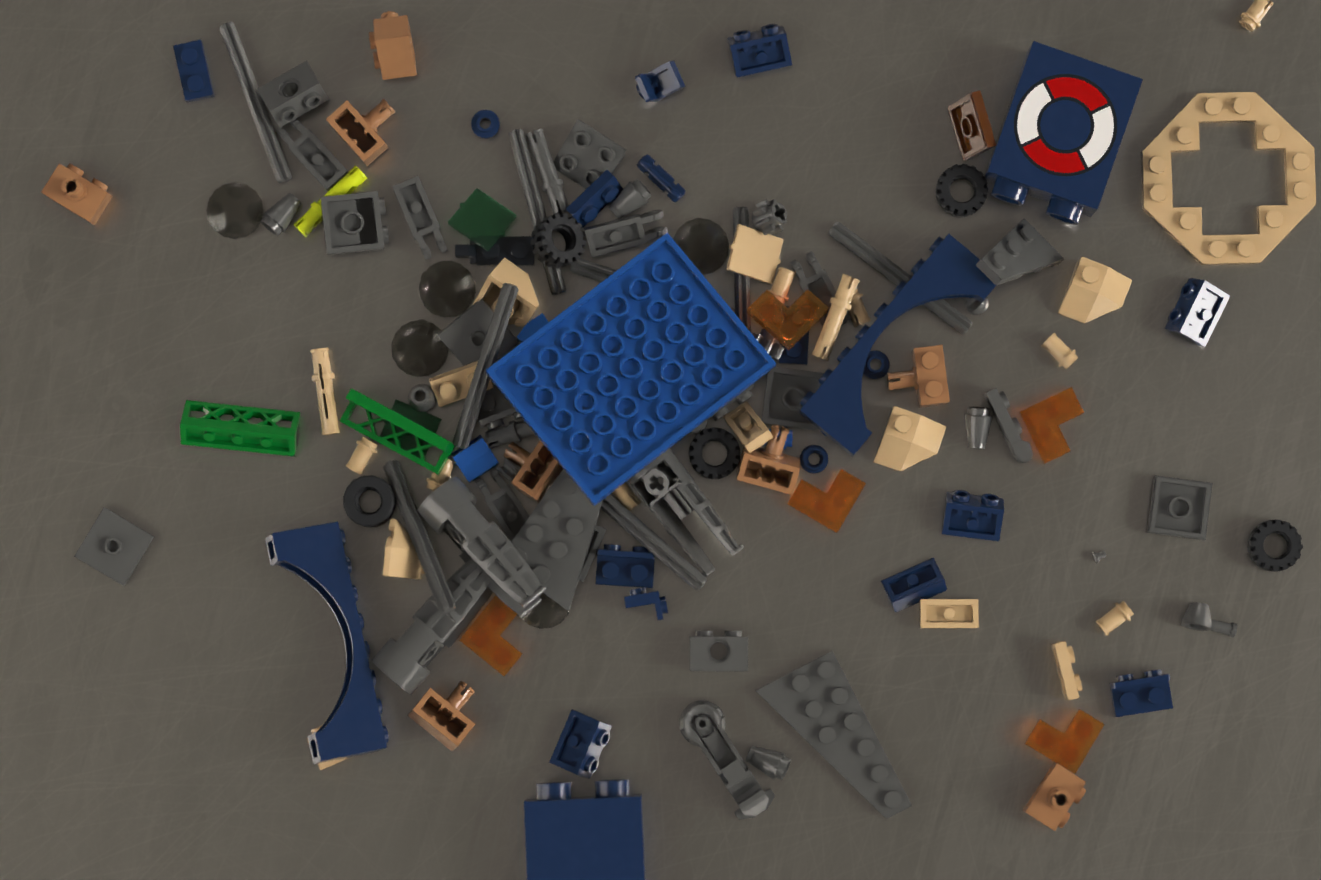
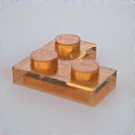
(785, 323)
(1043, 423)
(831, 507)
(486, 640)
(1069, 747)

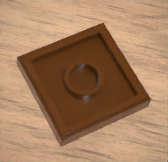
(971, 125)

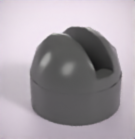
(982, 307)

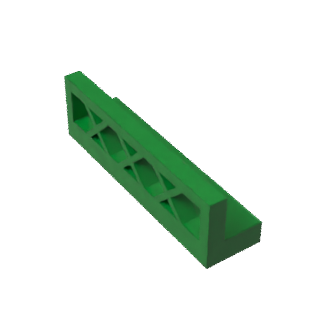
(400, 421)
(238, 432)

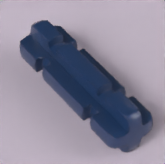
(661, 178)

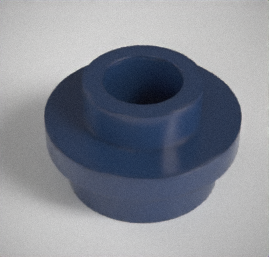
(488, 132)
(885, 365)
(823, 459)

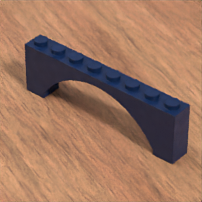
(838, 401)
(320, 560)

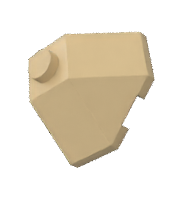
(1093, 291)
(526, 299)
(908, 439)
(400, 554)

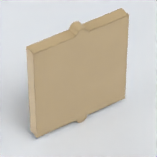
(754, 254)

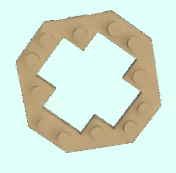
(1271, 133)

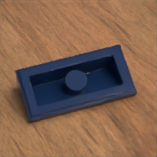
(914, 584)

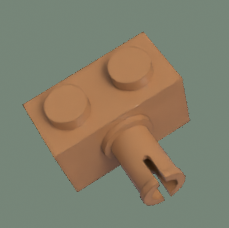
(394, 46)
(360, 130)
(76, 193)
(926, 376)
(769, 466)
(536, 472)
(443, 717)
(1055, 797)

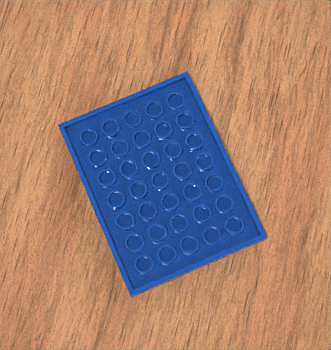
(630, 368)

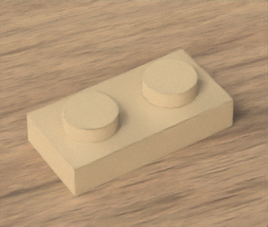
(454, 384)
(748, 427)
(949, 613)
(1069, 681)

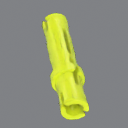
(345, 185)

